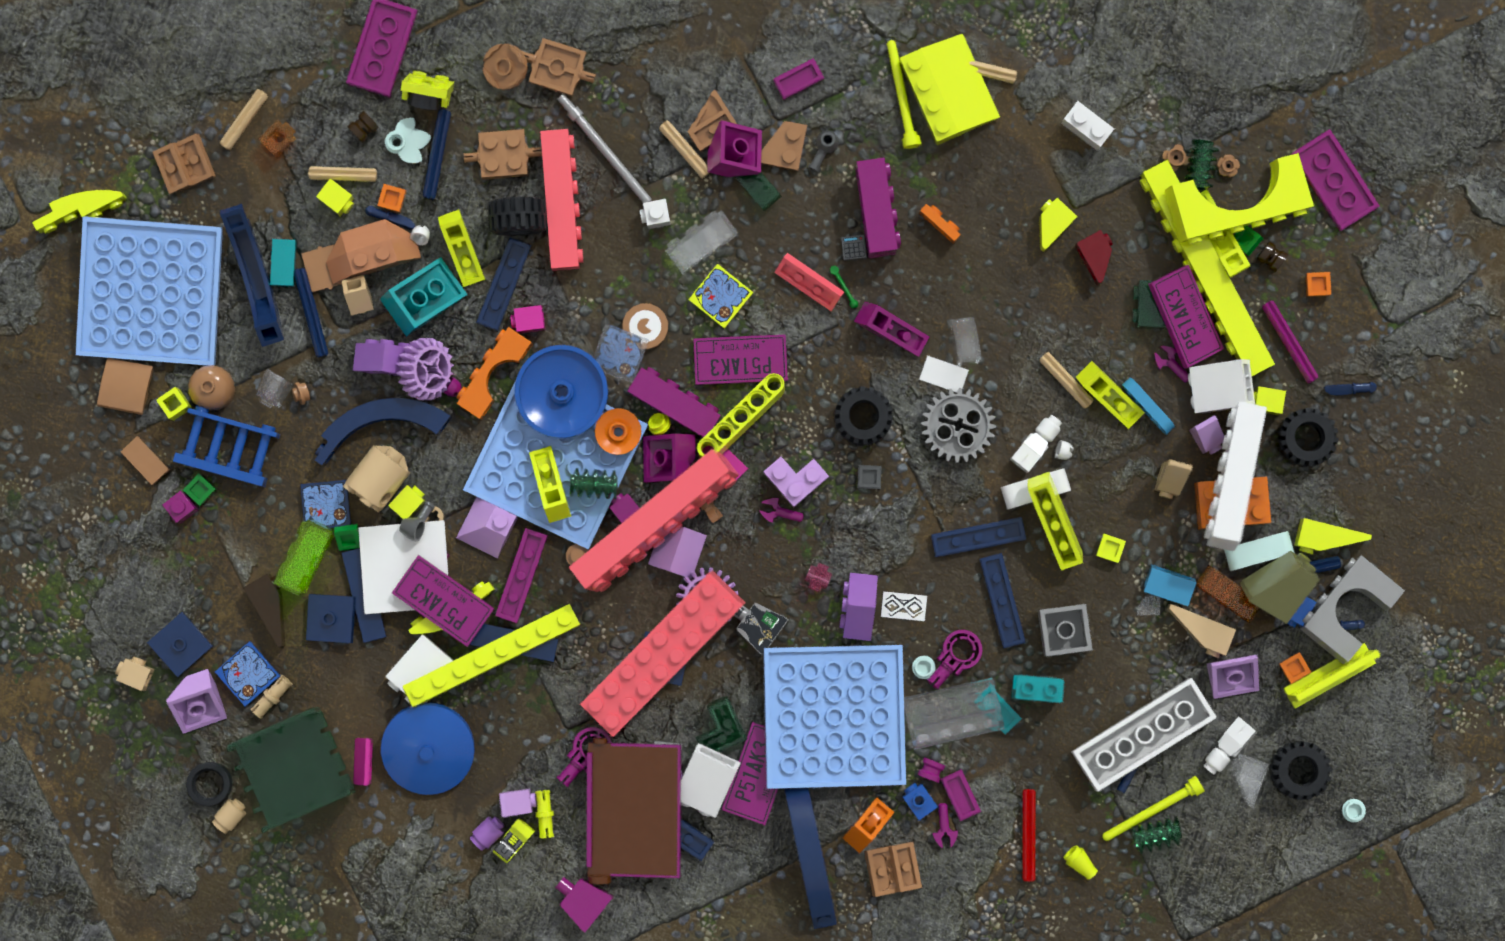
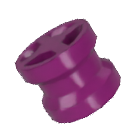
(931, 770)

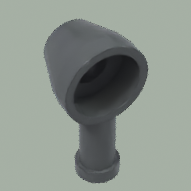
(824, 148)
(414, 527)

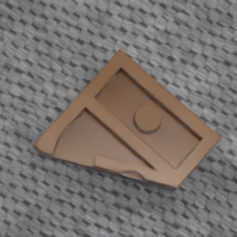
(706, 123)
(785, 147)

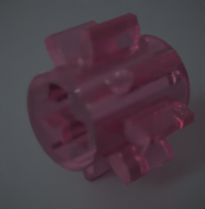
(818, 577)

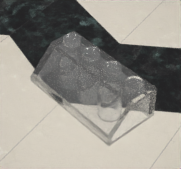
(953, 713)

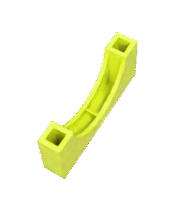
(1198, 218)

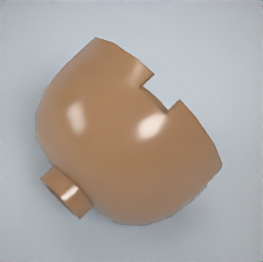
(211, 387)

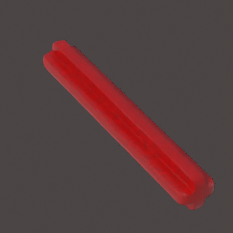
(1028, 841)

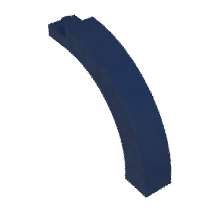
(254, 274)
(378, 411)
(810, 857)

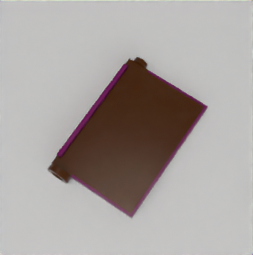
(633, 810)

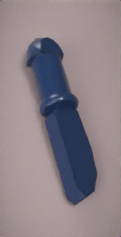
(396, 219)
(1344, 389)
(1352, 625)

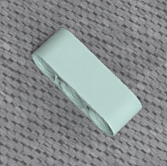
(1259, 551)

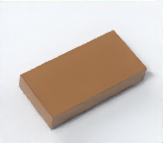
(145, 460)

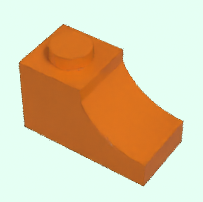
(868, 825)

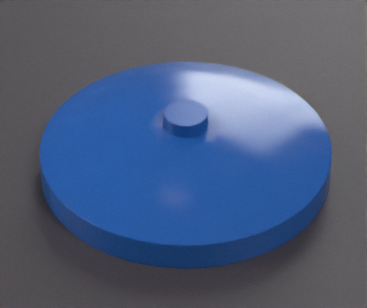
(561, 391)
(427, 748)

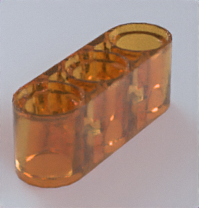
(1227, 593)

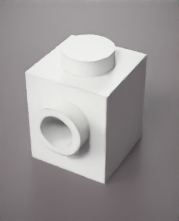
(655, 214)

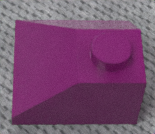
(735, 150)
(667, 456)

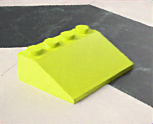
(949, 88)

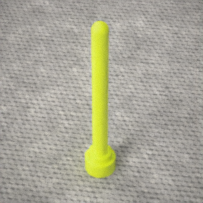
(910, 139)
(1191, 788)

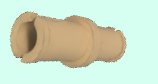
(271, 696)

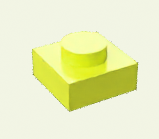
(1110, 548)

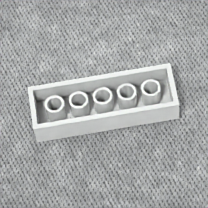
(1236, 476)
(1143, 734)

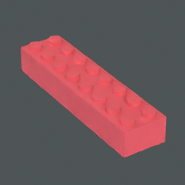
(654, 521)
(662, 653)

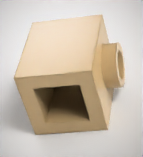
(357, 295)
(134, 673)

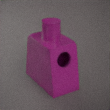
(583, 901)

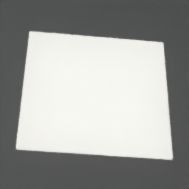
(387, 557)

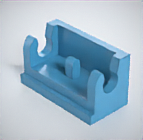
(1169, 585)

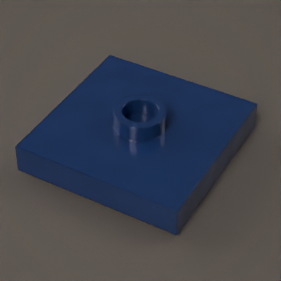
(330, 618)
(180, 644)

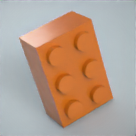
(1257, 509)

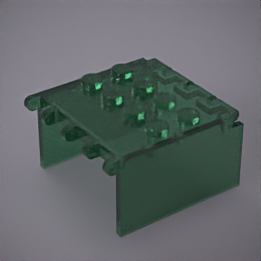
(293, 768)

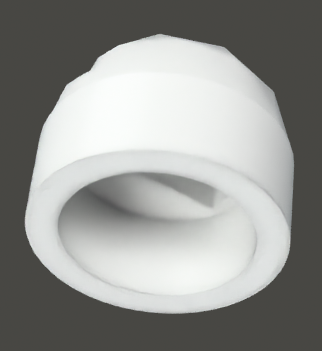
(417, 231)
(1063, 450)

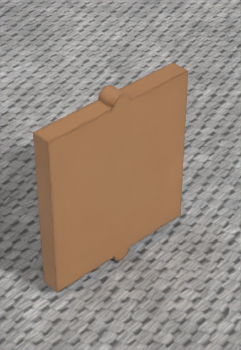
(317, 268)

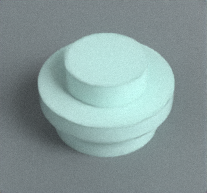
(923, 667)
(1353, 810)

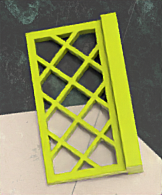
(1329, 676)

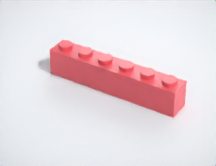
(560, 199)

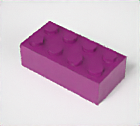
(876, 207)

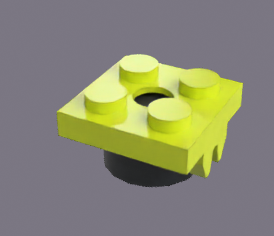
(427, 91)

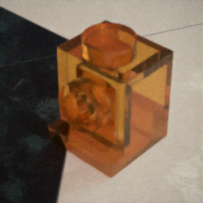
(268, 139)

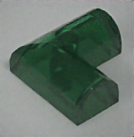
(728, 727)

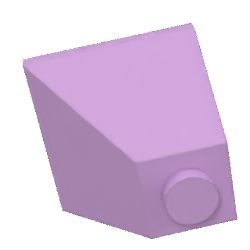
(487, 527)
(196, 702)

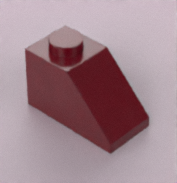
(1095, 253)

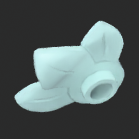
(411, 141)

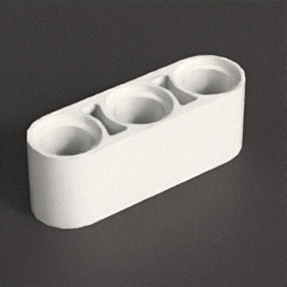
(1018, 495)

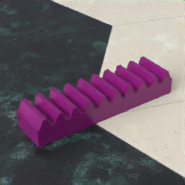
(521, 575)

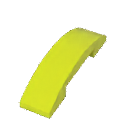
(1228, 248)

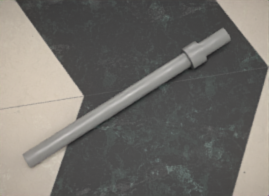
(575, 115)

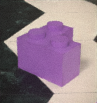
(378, 357)
(859, 606)

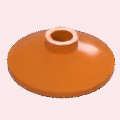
(618, 419)

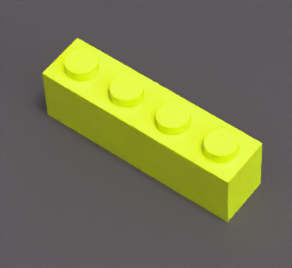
(1055, 521)

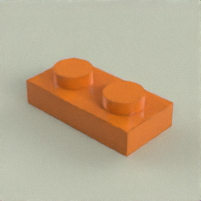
(933, 216)

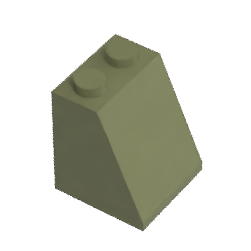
(1281, 585)

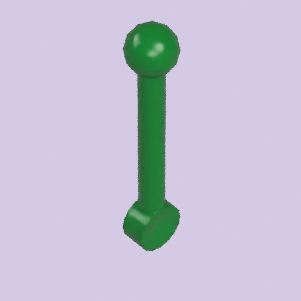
(834, 270)

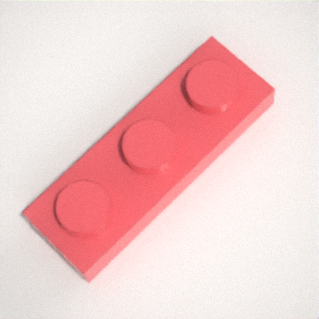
(809, 282)

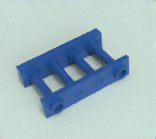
(210, 462)

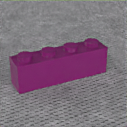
(674, 403)

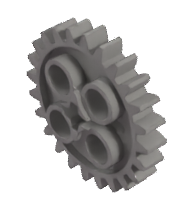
(964, 404)

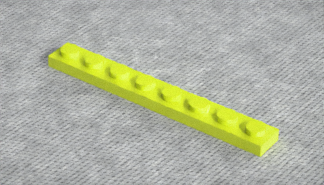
(490, 655)

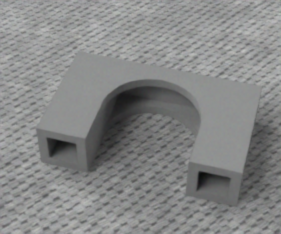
(1323, 624)

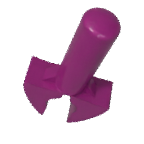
(1172, 364)
(781, 512)
(944, 826)

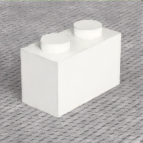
(1087, 125)

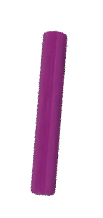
(1290, 341)

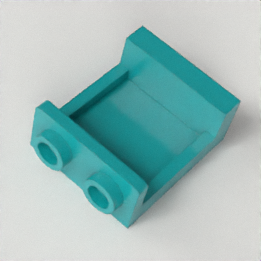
(1037, 688)

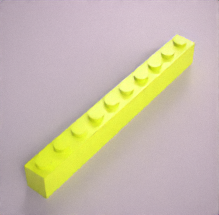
(1210, 278)

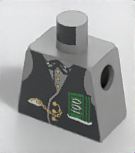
(759, 625)

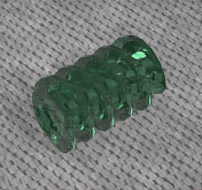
(1201, 163)
(594, 483)
(1157, 835)

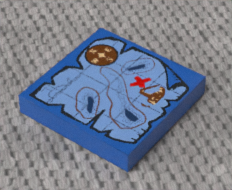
(247, 673)

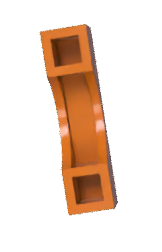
(510, 348)

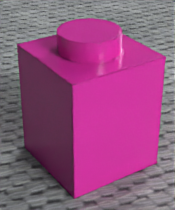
(528, 319)

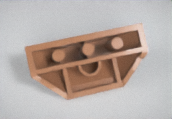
(370, 250)

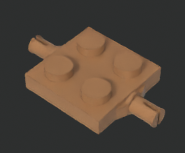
(558, 67)
(503, 154)

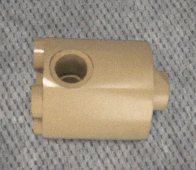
(378, 476)

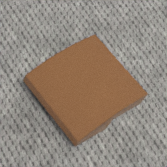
(184, 164)
(124, 386)
(893, 869)

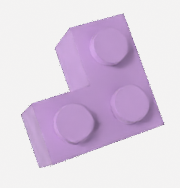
(792, 485)

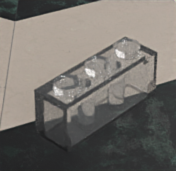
(700, 241)

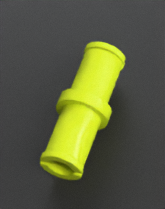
(544, 813)

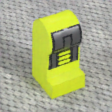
(513, 840)

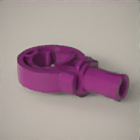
(945, 668)
(574, 766)

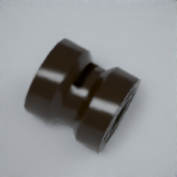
(363, 126)
(1276, 260)

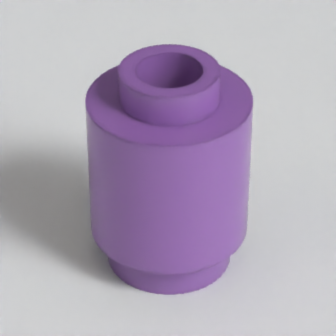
(487, 833)

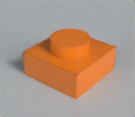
(391, 198)
(1318, 284)
(1294, 668)

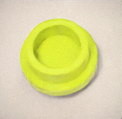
(659, 424)

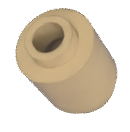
(229, 815)

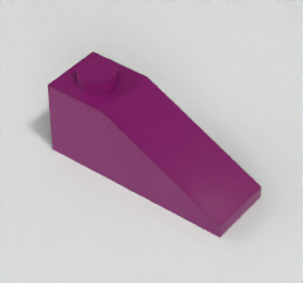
(891, 328)

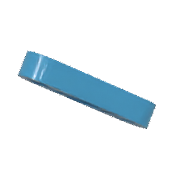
(1148, 406)

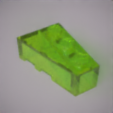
(304, 557)

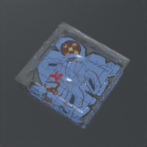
(620, 352)

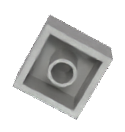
(1064, 630)

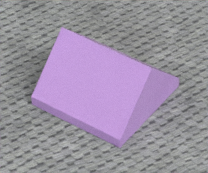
(679, 552)
(1234, 676)

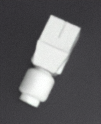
(1036, 443)
(1229, 745)

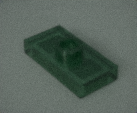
(759, 189)

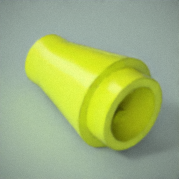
(1080, 862)

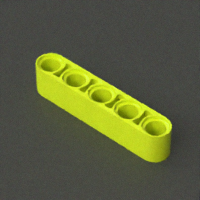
(743, 407)

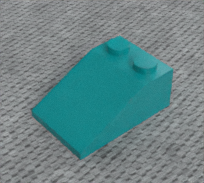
(423, 296)

